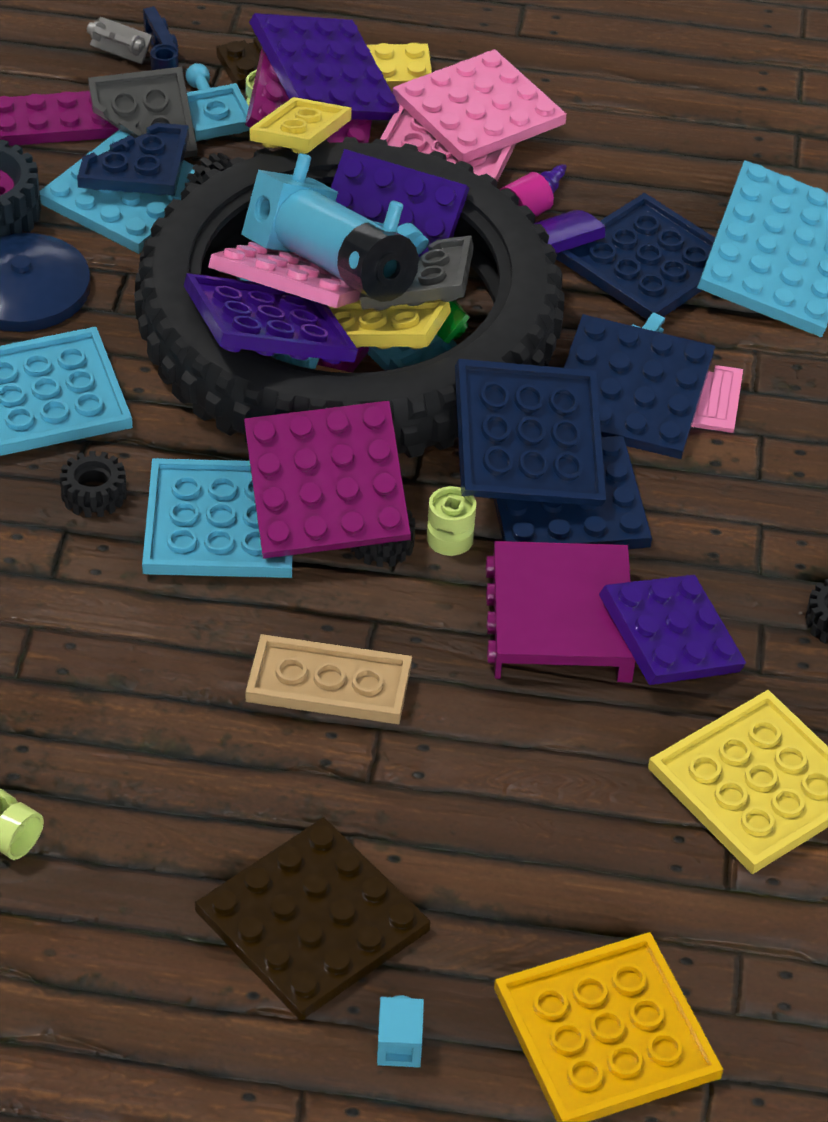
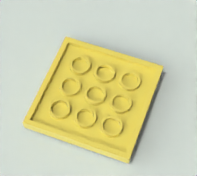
(752, 780)

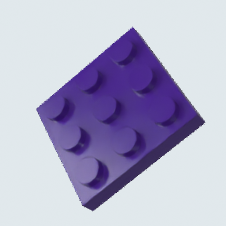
(672, 629)

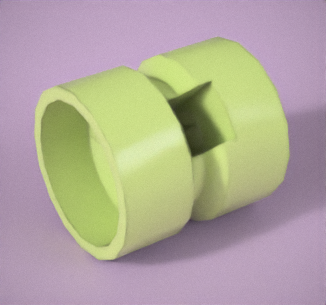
(451, 521)
(18, 826)

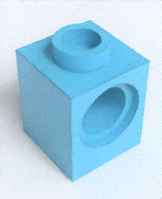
(400, 1031)

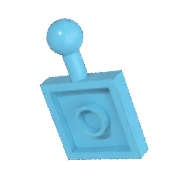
(216, 109)

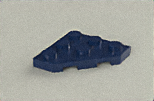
(138, 164)

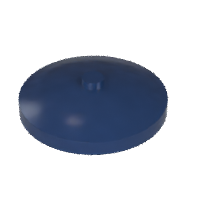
(40, 281)

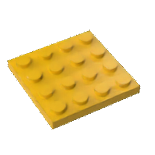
(607, 1030)

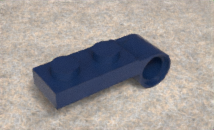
(164, 45)

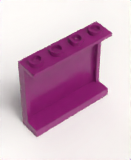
(551, 605)

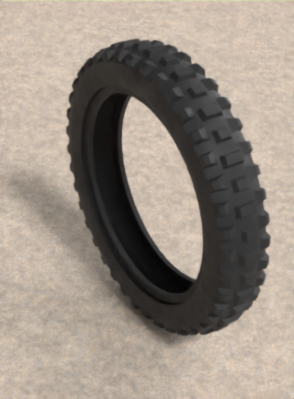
(231, 386)

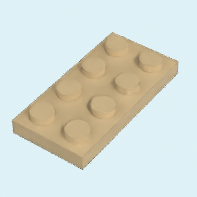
(329, 679)

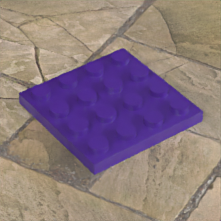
(325, 63)
(427, 200)
(268, 320)

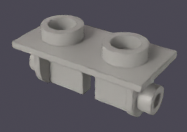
(119, 39)

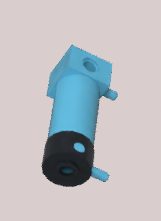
(305, 219)

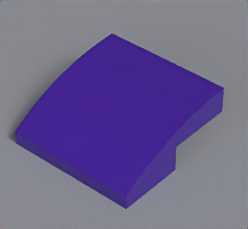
(572, 229)

